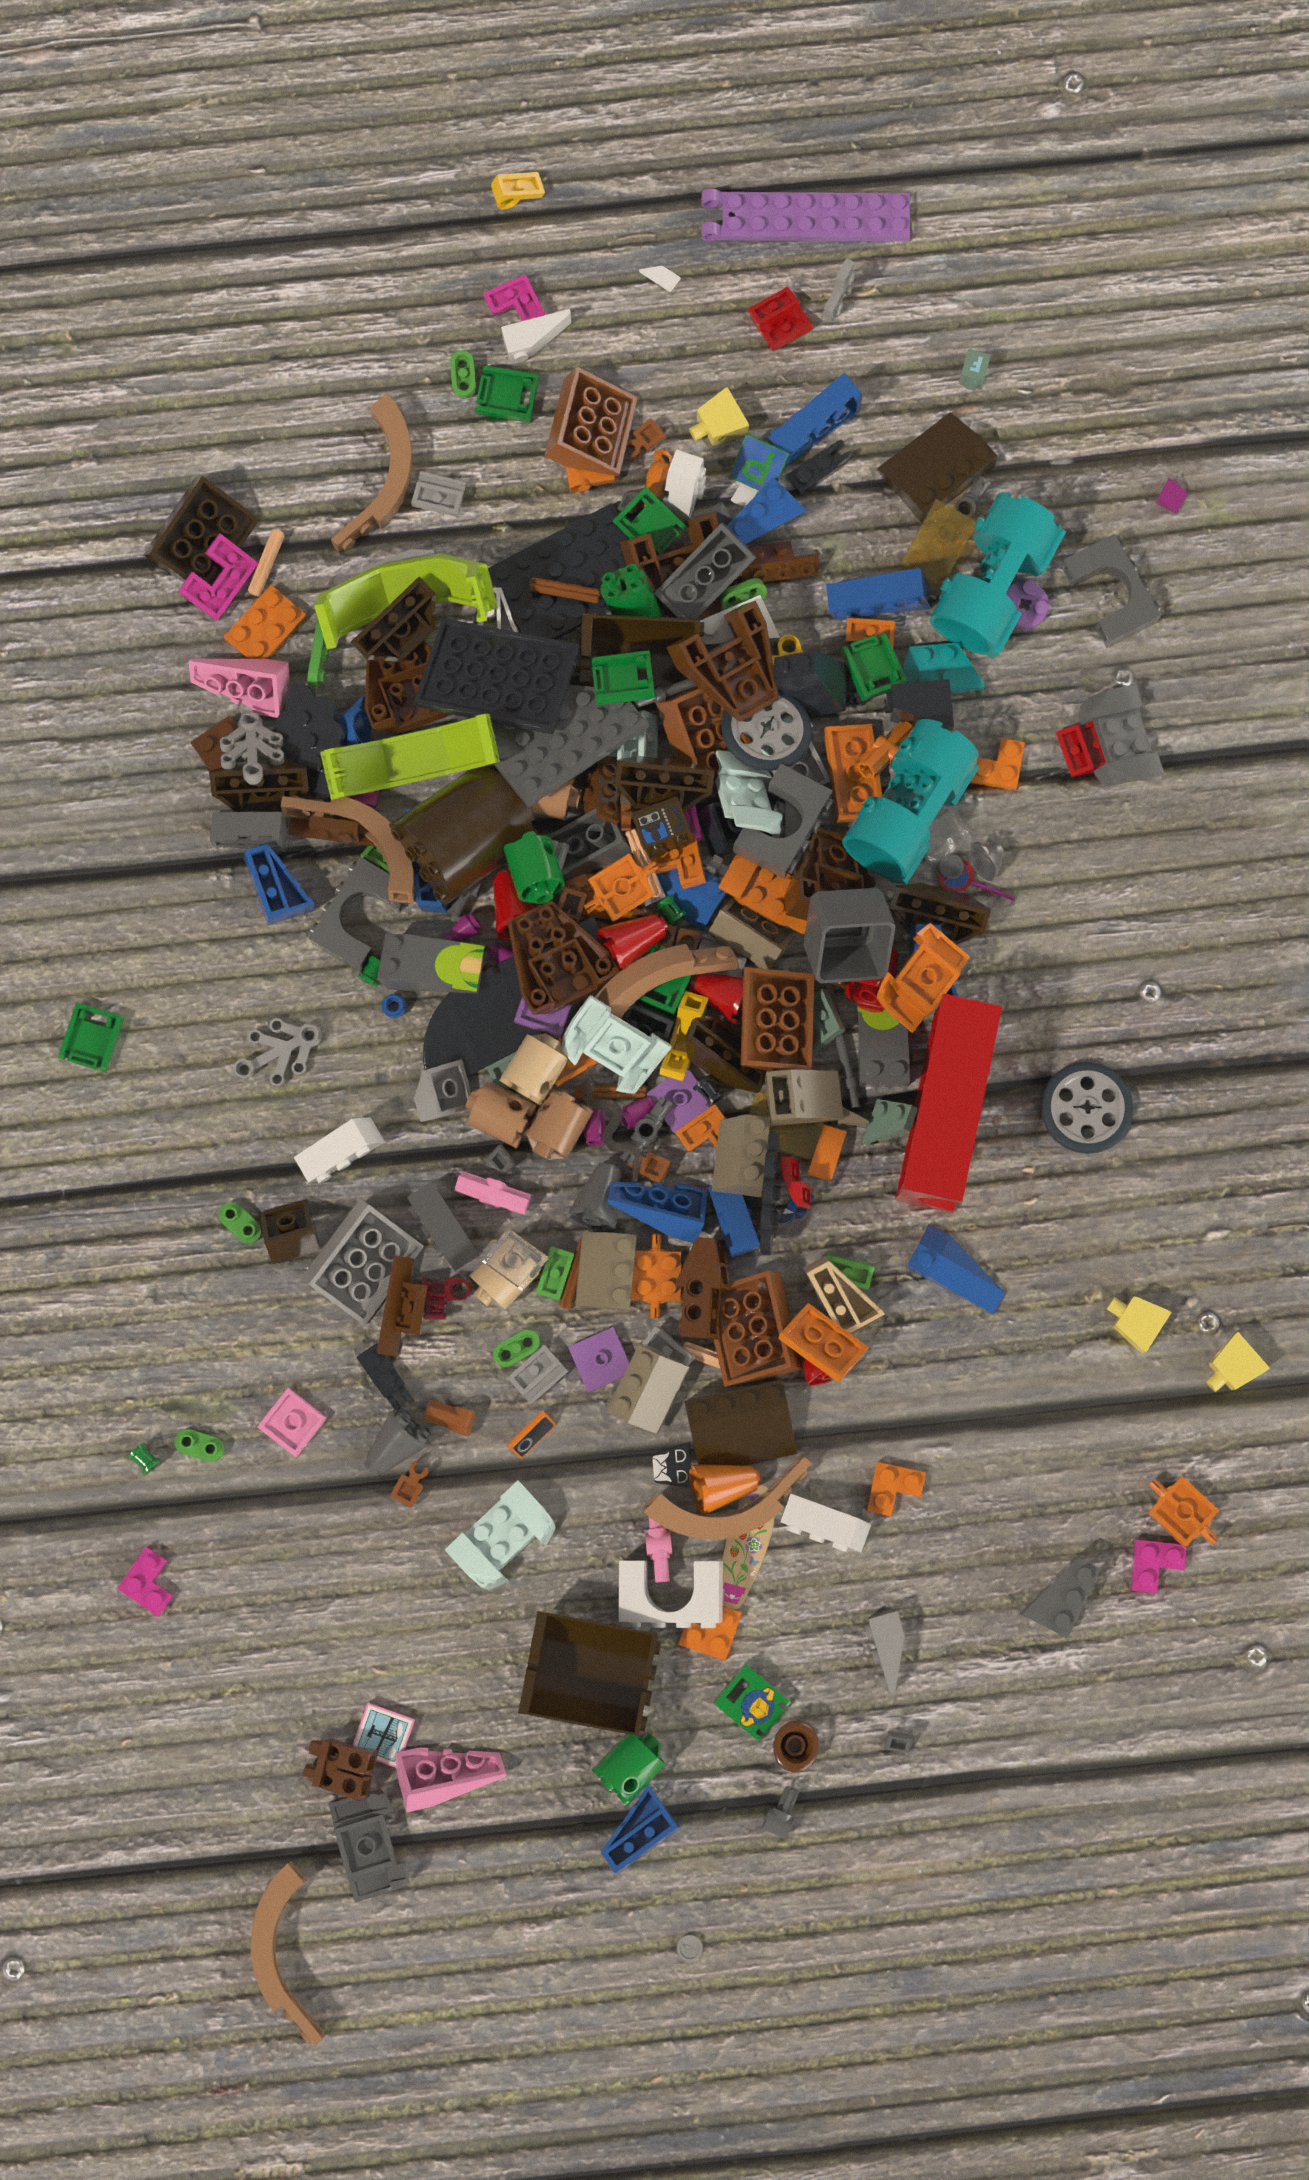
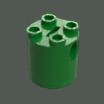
(629, 593)
(534, 868)
(630, 1765)

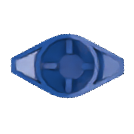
(356, 724)

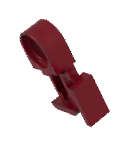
(437, 1293)

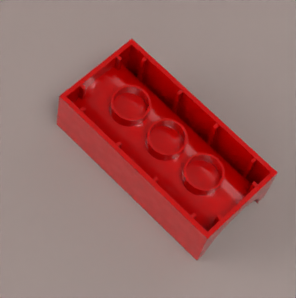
(949, 1103)

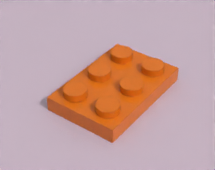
(265, 625)
(823, 1342)

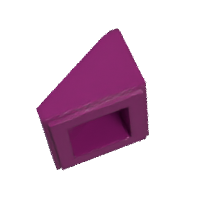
(1171, 496)

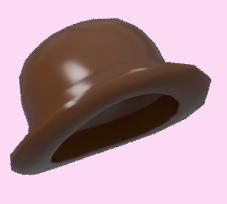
(796, 1746)

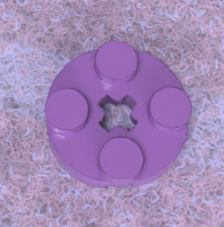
(1038, 601)

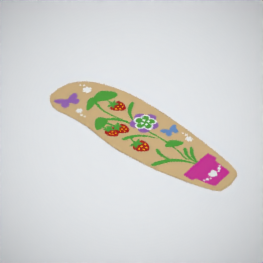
(744, 1556)

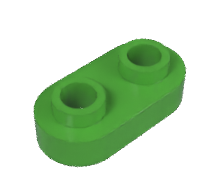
(464, 375)
(742, 592)
(240, 1222)
(516, 1348)
(199, 1445)

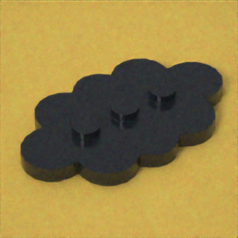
(307, 730)
(770, 1193)

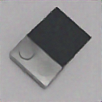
(721, 831)
(649, 1021)

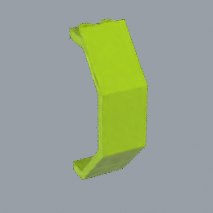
(370, 592)
(410, 757)

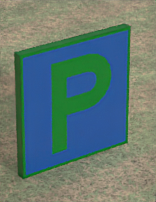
(758, 463)

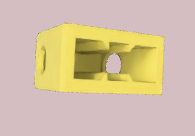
(720, 420)
(1138, 1321)
(1235, 1364)

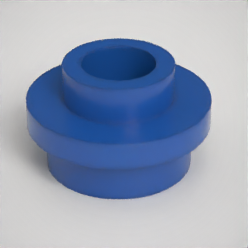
(388, 1000)

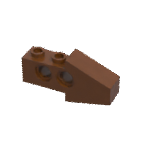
(708, 1266)

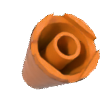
(721, 1484)

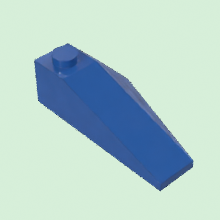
(699, 901)
(672, 1210)
(950, 1267)

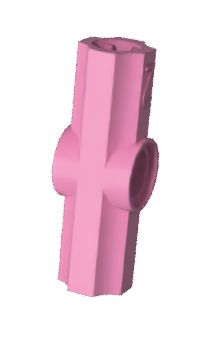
(492, 1192)

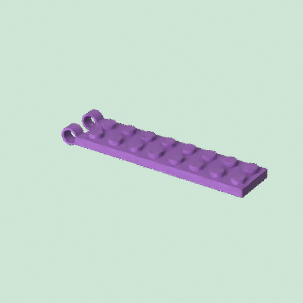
(808, 216)

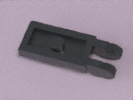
(818, 468)
(383, 1375)

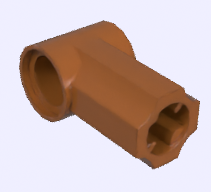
(455, 1419)

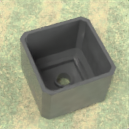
(849, 935)

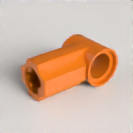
(582, 480)

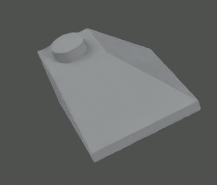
(442, 1091)

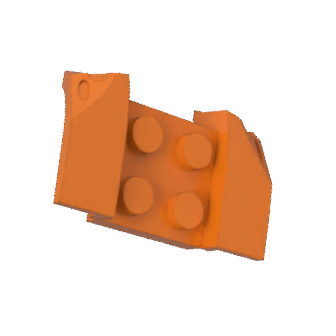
(760, 892)
(922, 978)

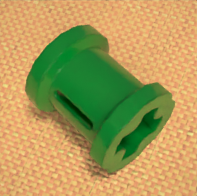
(671, 910)
(370, 972)
(144, 1458)

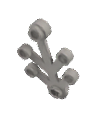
(250, 724)
(281, 1049)

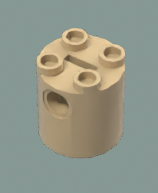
(535, 1067)
(495, 1286)

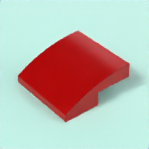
(780, 319)
(1081, 749)
(797, 1189)

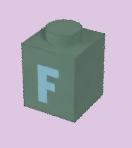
(974, 369)

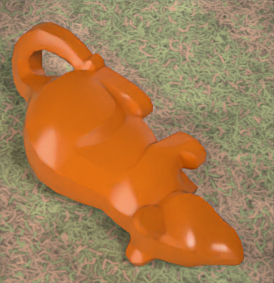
(658, 472)

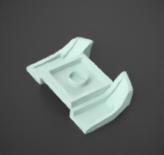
(745, 795)
(613, 1044)
(501, 1536)

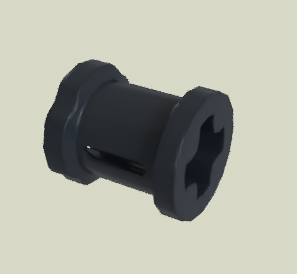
(708, 1090)

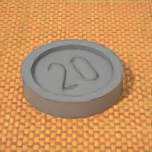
(689, 1947)

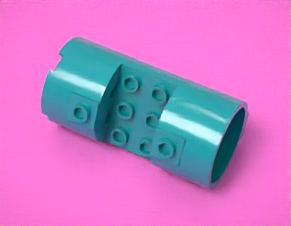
(1015, 538)
(893, 829)

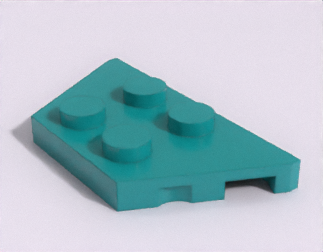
(942, 663)

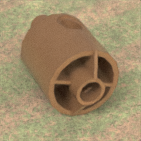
(559, 801)
(500, 1113)
(557, 1125)

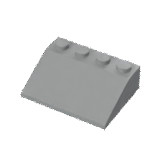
(358, 1261)

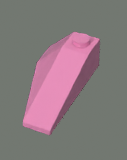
(251, 682)
(436, 1776)

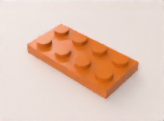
(844, 750)

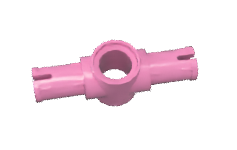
(659, 1550)

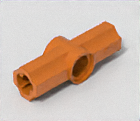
(884, 750)

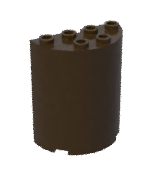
(628, 634)
(463, 831)
(589, 1673)

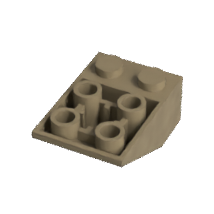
(803, 1096)

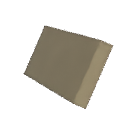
(852, 1119)

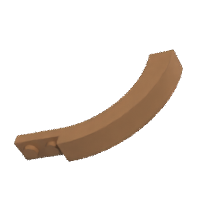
(398, 479)
(372, 826)
(659, 968)
(732, 1523)
(264, 1952)

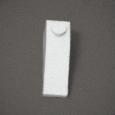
(531, 335)

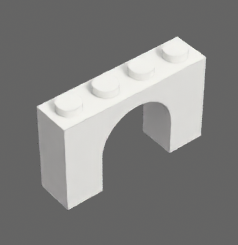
(638, 1607)

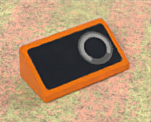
(531, 1434)

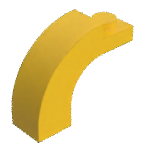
(676, 1060)

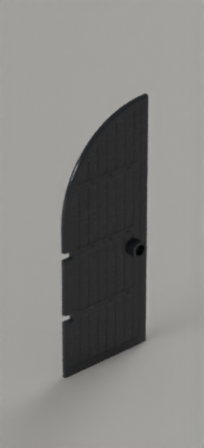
(482, 1024)

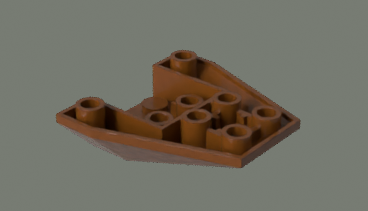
(392, 691)
(556, 959)

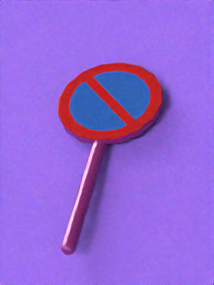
(965, 880)

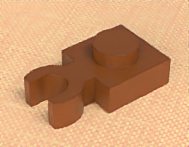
(647, 437)
(625, 813)
(654, 1167)
(407, 1488)

